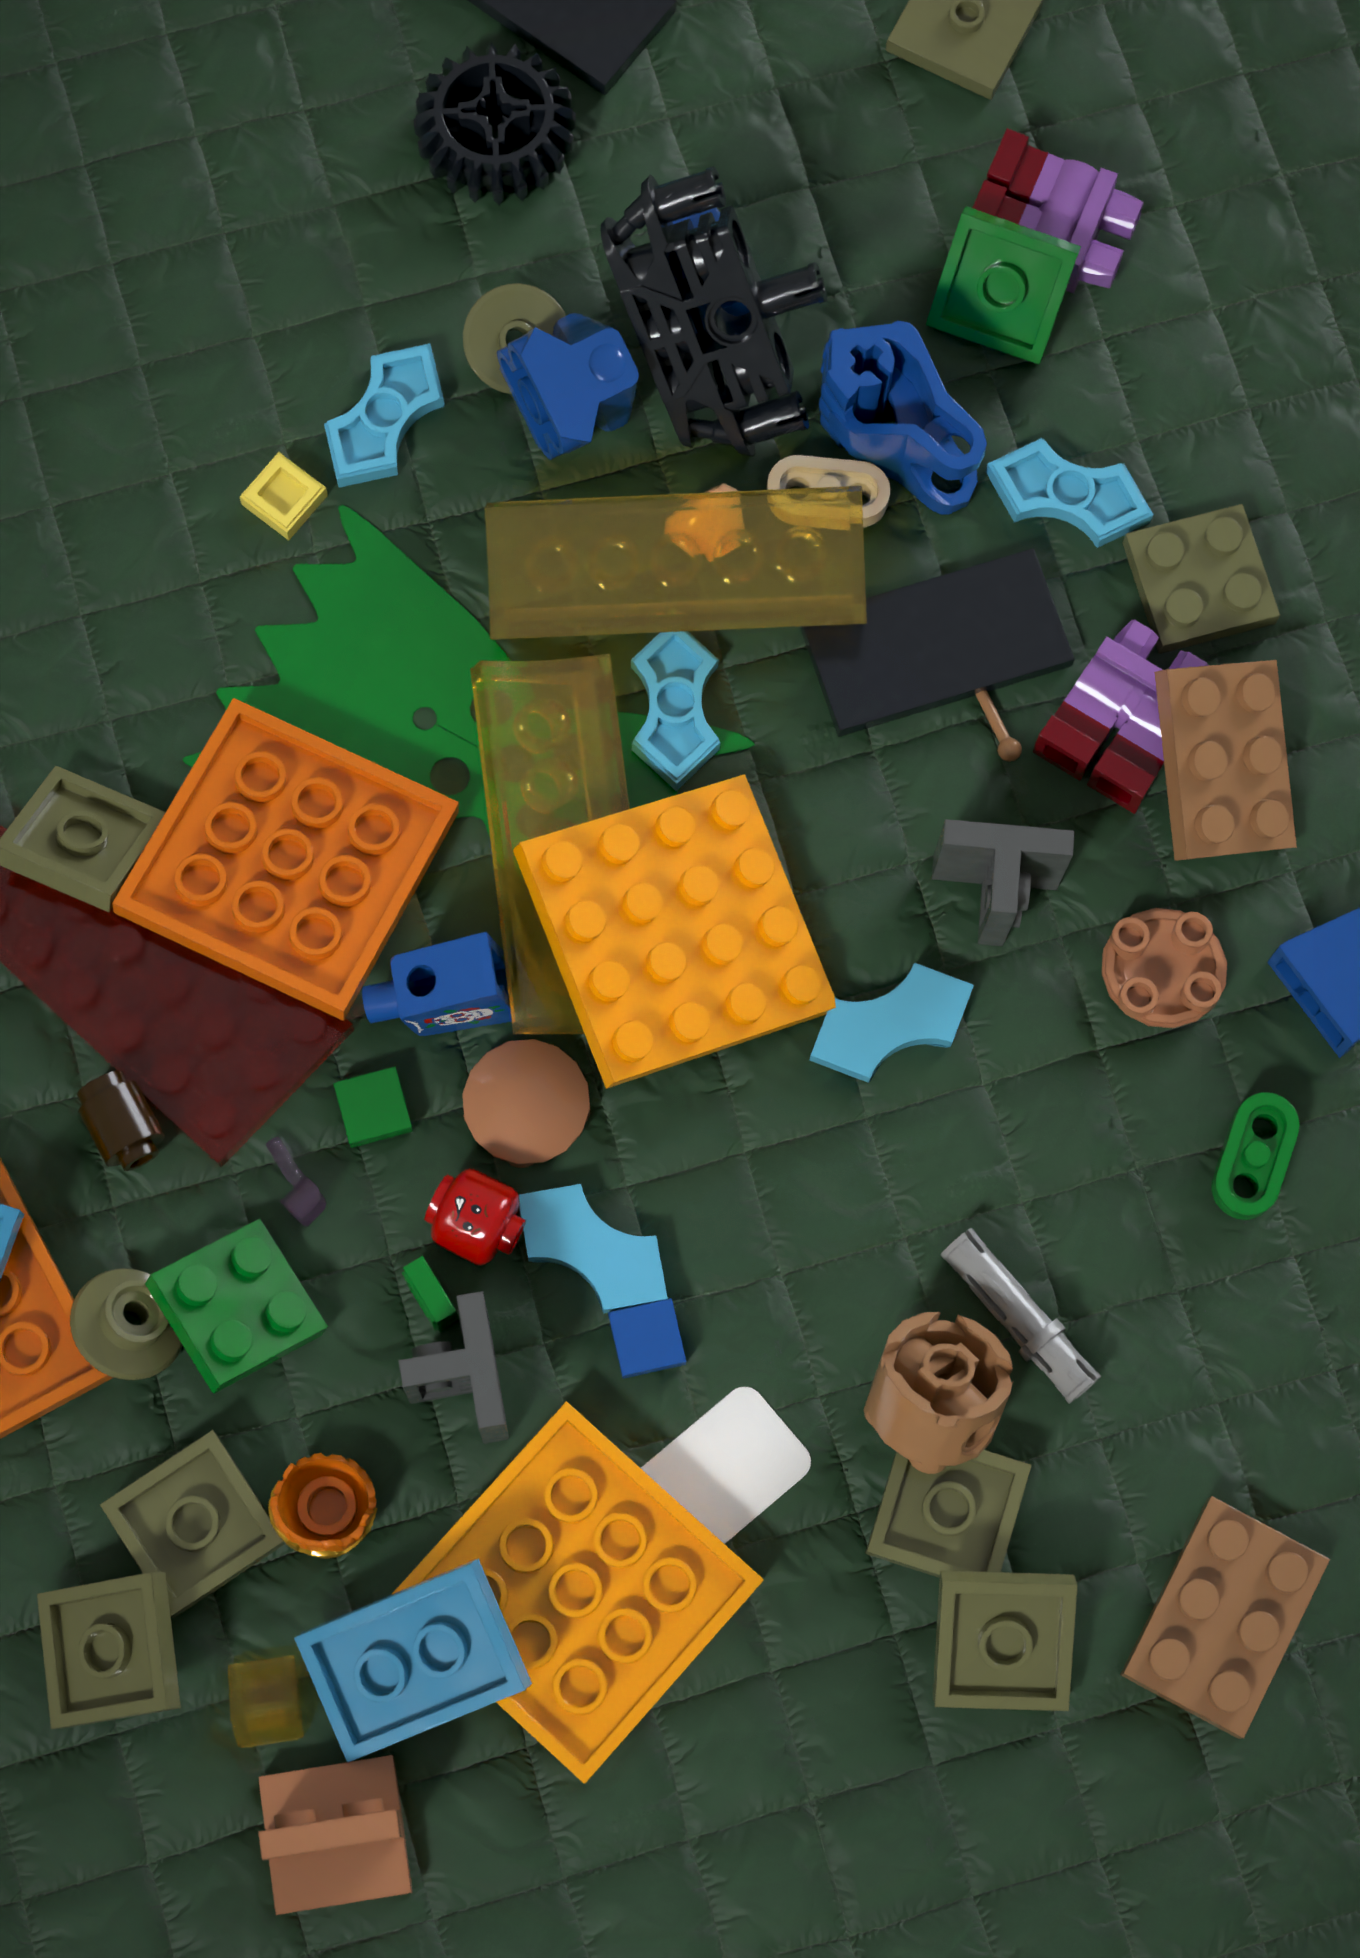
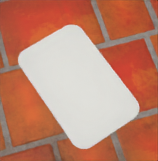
(731, 1463)

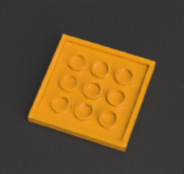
(674, 929)
(596, 1583)

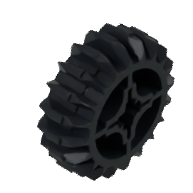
(448, 119)

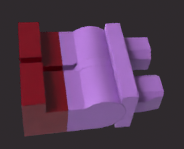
(1061, 201)
(1111, 693)

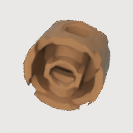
(939, 1390)

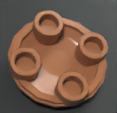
(1164, 967)
(526, 1102)

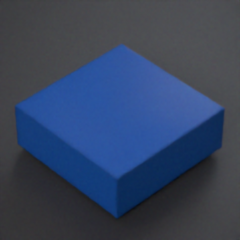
(647, 1338)

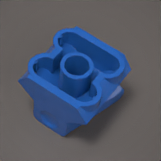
(570, 382)

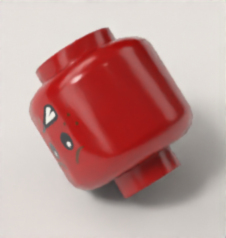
(475, 1216)

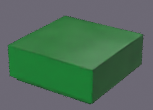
(373, 1107)
(429, 1294)

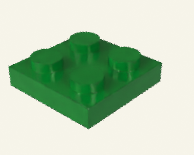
(1002, 285)
(236, 1305)

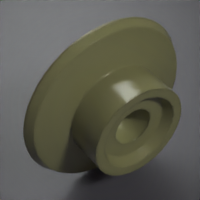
(498, 312)
(110, 1340)

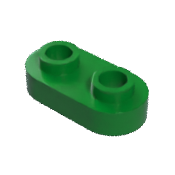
(1254, 1158)

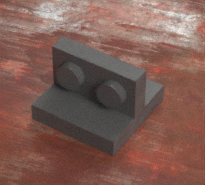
(1006, 864)
(444, 1373)

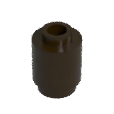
(120, 1121)

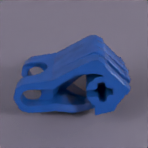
(892, 363)

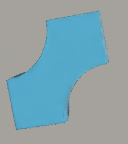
(369, 435)
(1043, 484)
(675, 734)
(917, 1012)
(567, 1232)

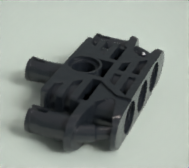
(719, 356)

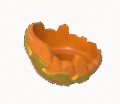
(323, 1505)

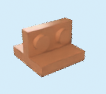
(334, 1835)

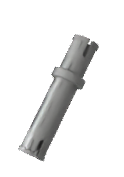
(1020, 1315)

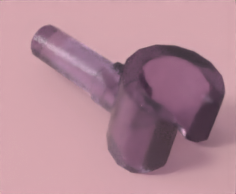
(304, 1199)

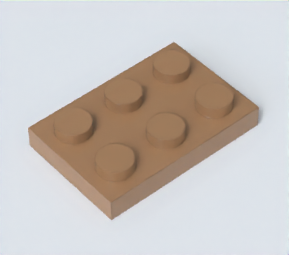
(1225, 759)
(1225, 1617)

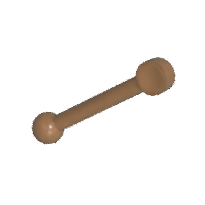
(1008, 748)

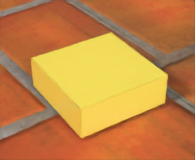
(283, 496)

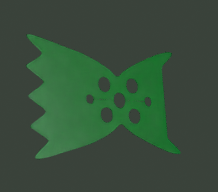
(385, 650)

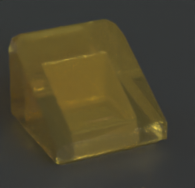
(265, 1701)

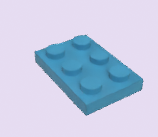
(413, 1660)

